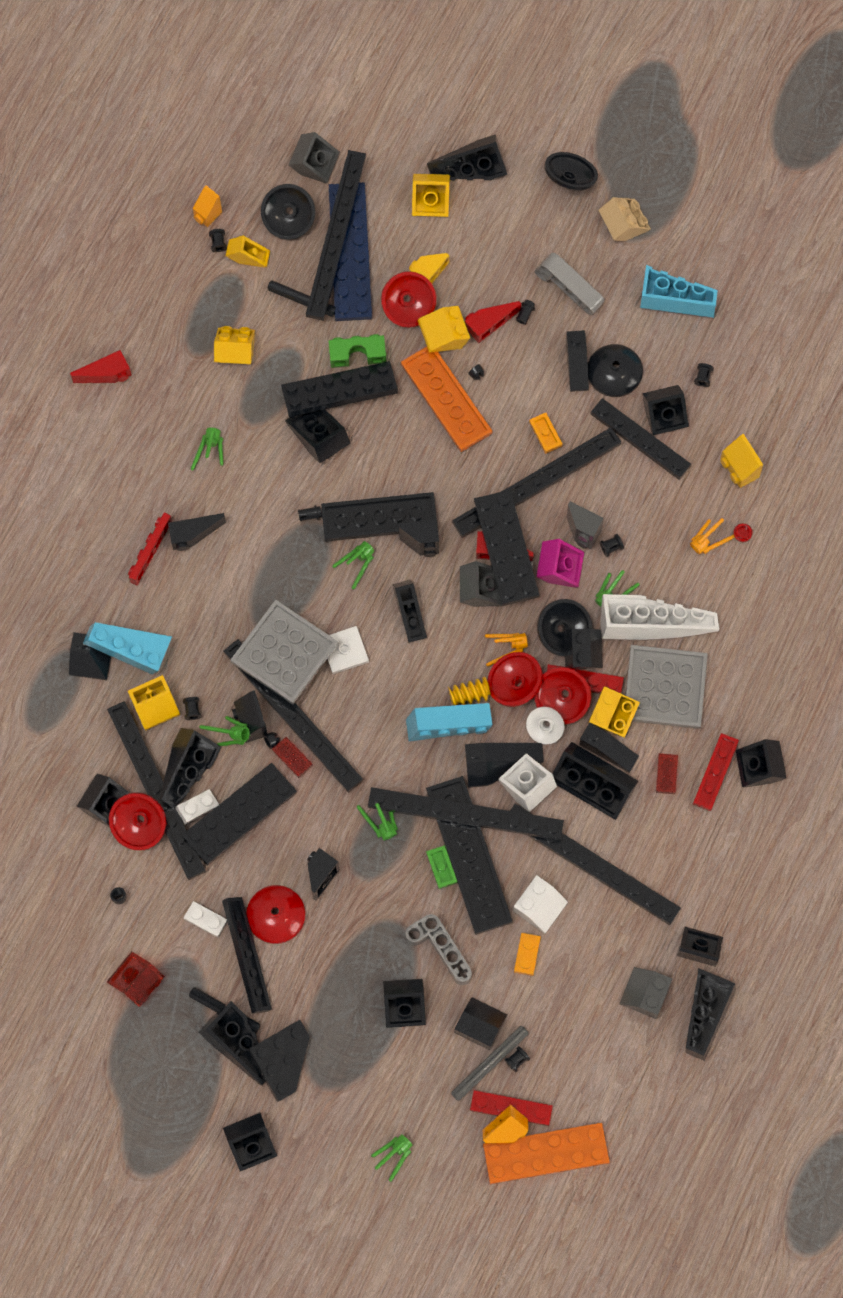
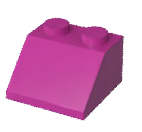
(560, 563)

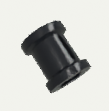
(218, 241)
(703, 375)
(611, 545)
(192, 708)
(517, 1059)

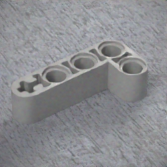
(570, 282)
(442, 951)

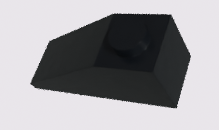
(577, 360)
(191, 531)
(409, 610)
(608, 747)

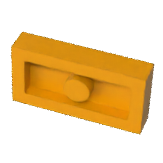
(545, 433)
(527, 954)

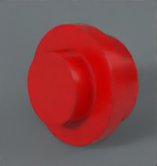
(742, 532)

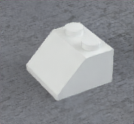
(528, 782)
(540, 904)

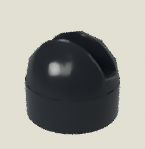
(476, 371)
(271, 740)
(117, 893)

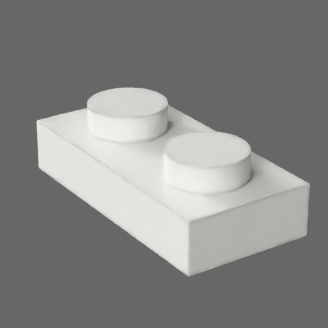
(197, 806)
(205, 919)

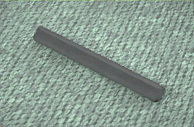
(489, 1063)

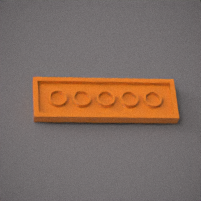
(446, 398)
(546, 1153)

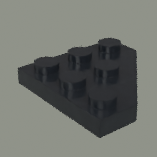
(282, 1059)

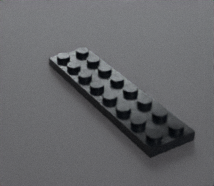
(471, 863)

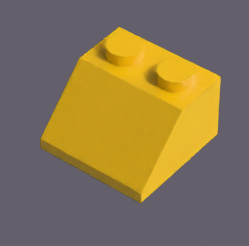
(430, 195)
(444, 329)
(741, 461)

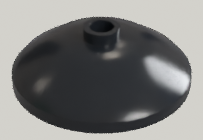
(570, 171)
(275, 213)
(612, 380)
(564, 613)

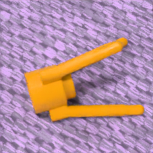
(700, 542)
(516, 641)

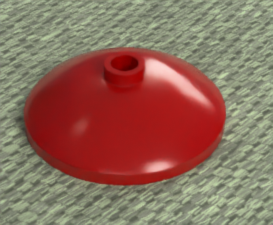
(421, 300)
(511, 671)
(551, 693)
(128, 827)
(278, 927)

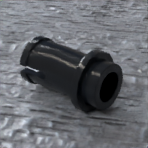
(527, 308)
(310, 513)

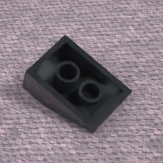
(319, 433)

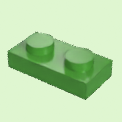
(441, 867)

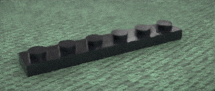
(641, 439)
(246, 955)

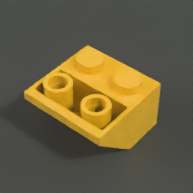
(234, 345)
(153, 702)
(613, 712)

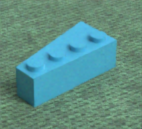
(676, 295)
(131, 646)
(448, 721)

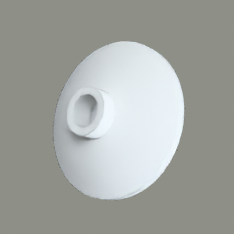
(541, 732)

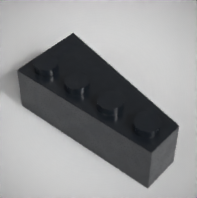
(708, 1010)

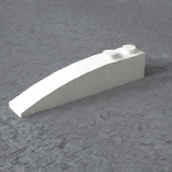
(644, 619)

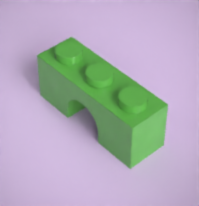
(371, 346)

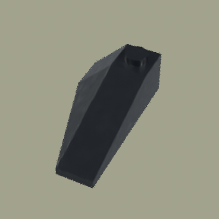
(474, 161)
(491, 760)
(187, 762)
(233, 1037)

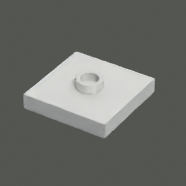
(348, 652)

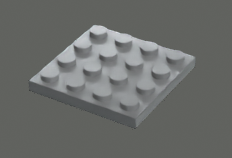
(284, 651)
(667, 685)

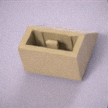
(624, 218)

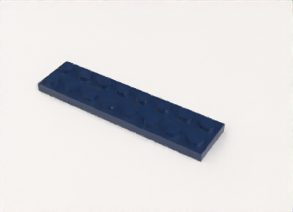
(352, 277)

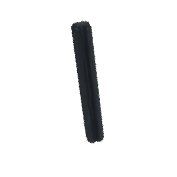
(295, 295)
(216, 1005)

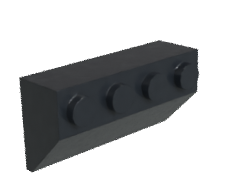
(593, 780)

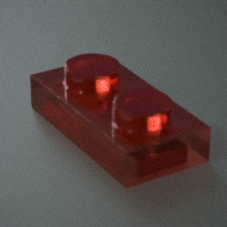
(292, 757)
(666, 773)

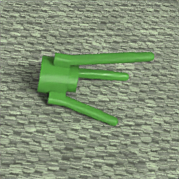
(211, 438)
(362, 552)
(598, 600)
(239, 733)
(386, 829)
(400, 1146)

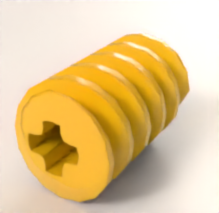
(470, 692)

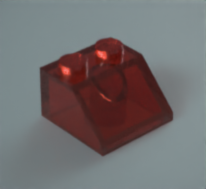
(135, 979)

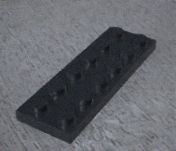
(339, 389)
(375, 515)
(506, 547)
(239, 814)

